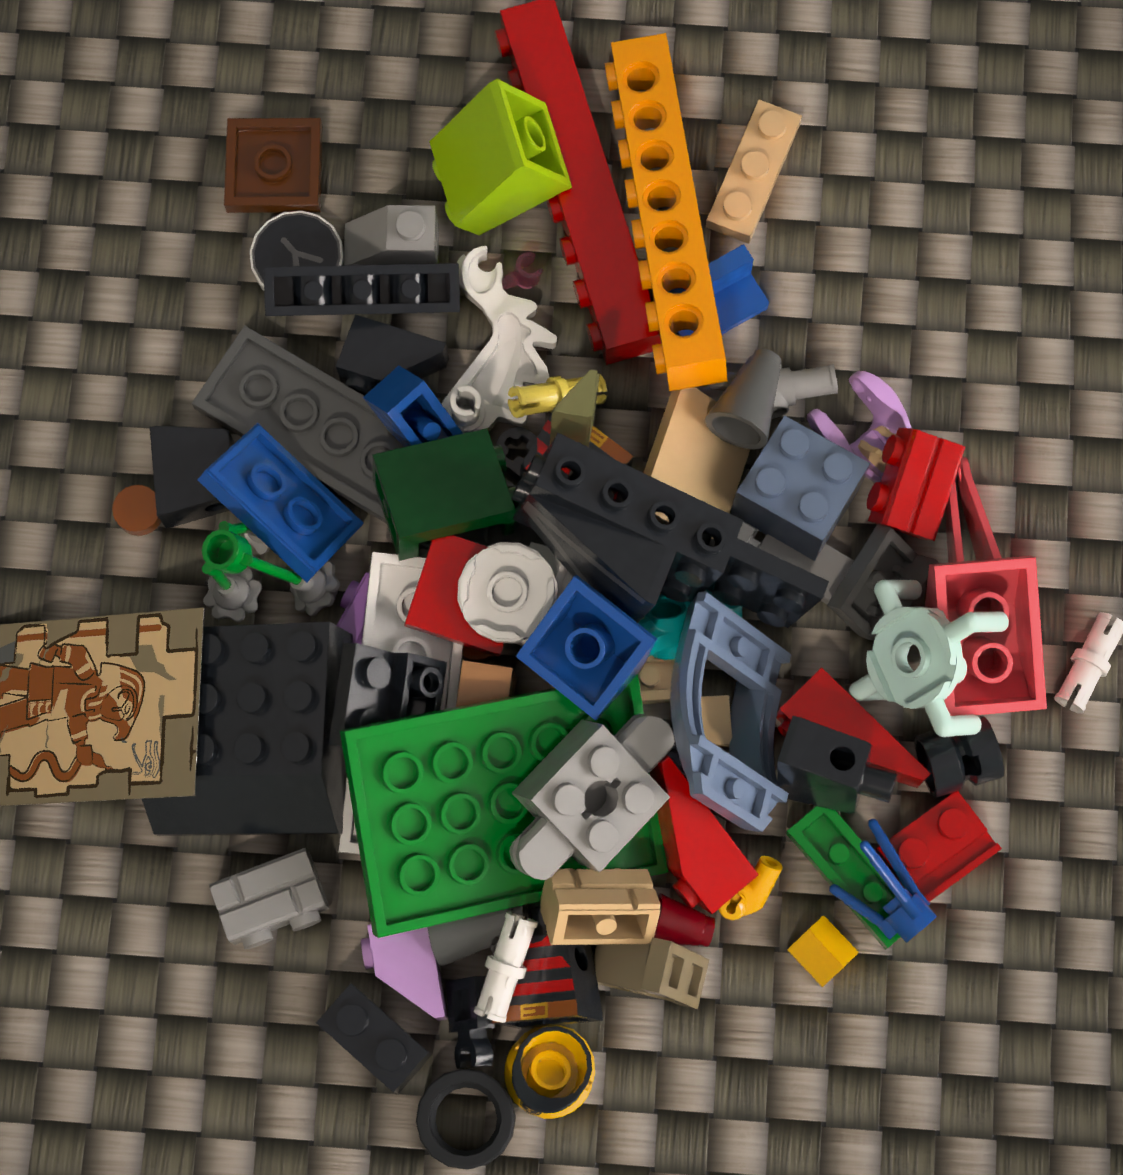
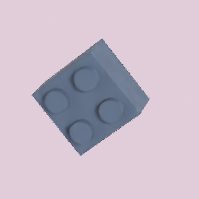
(799, 488)

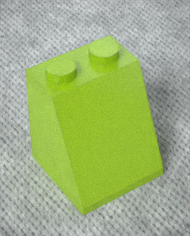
(498, 158)

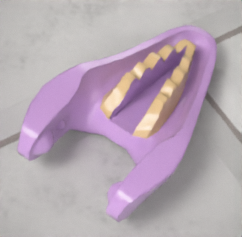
(887, 418)

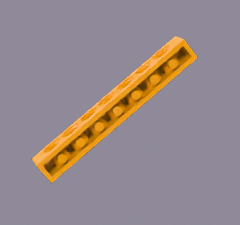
(694, 358)

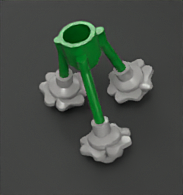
(232, 583)

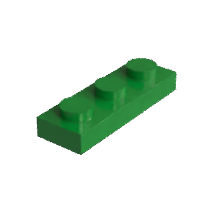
(839, 859)

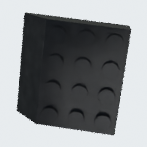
(263, 735)

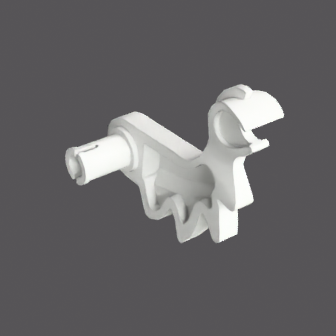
(508, 357)

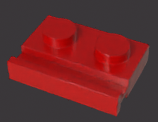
(942, 846)

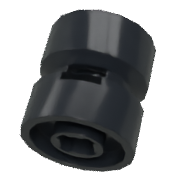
(959, 759)

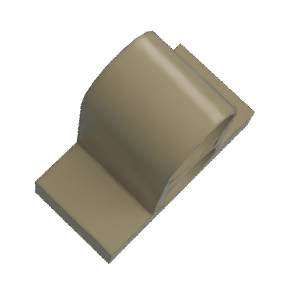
(653, 970)

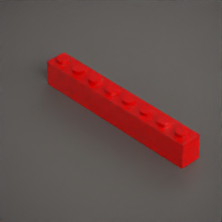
(590, 210)

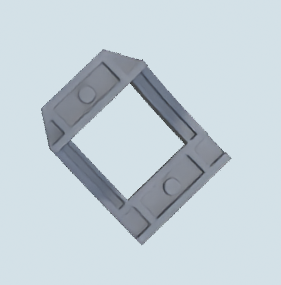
(745, 781)

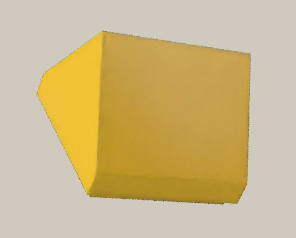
(822, 951)

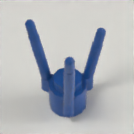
(909, 908)

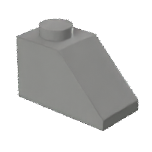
(393, 236)

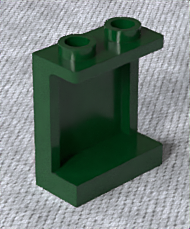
(443, 489)

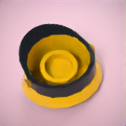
(549, 1071)

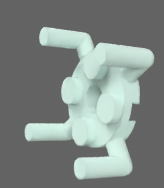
(940, 653)

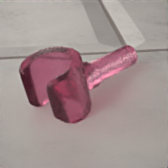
(521, 278)

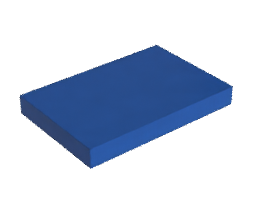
(280, 502)

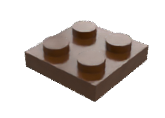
(273, 165)

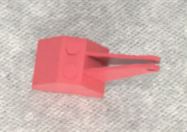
(1003, 666)

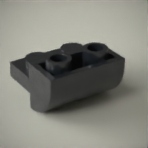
(384, 687)

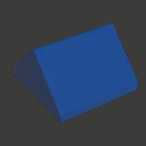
(587, 648)

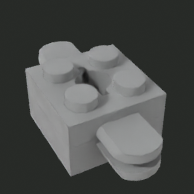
(574, 783)

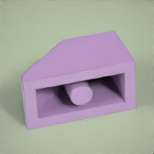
(408, 967)

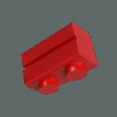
(914, 483)

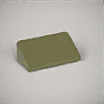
(576, 411)

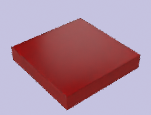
(435, 598)

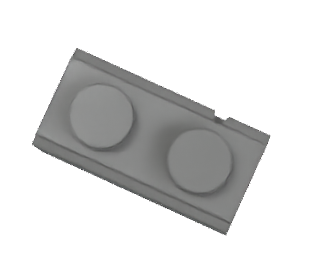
(270, 898)

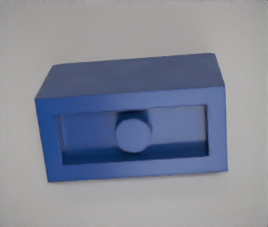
(734, 289)

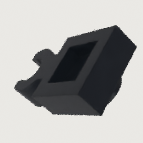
(472, 1046)

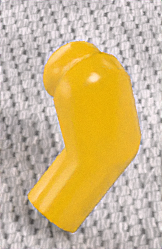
(756, 893)

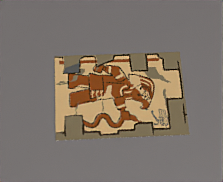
(100, 707)

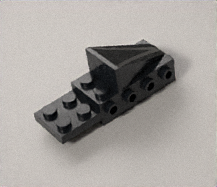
(634, 557)

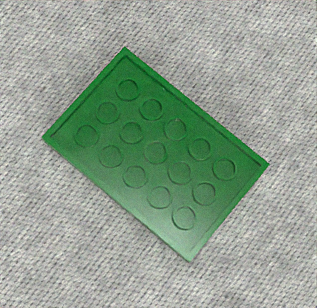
(442, 812)

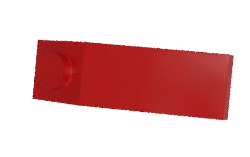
(831, 706)
(697, 846)

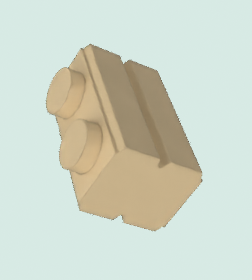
(600, 907)

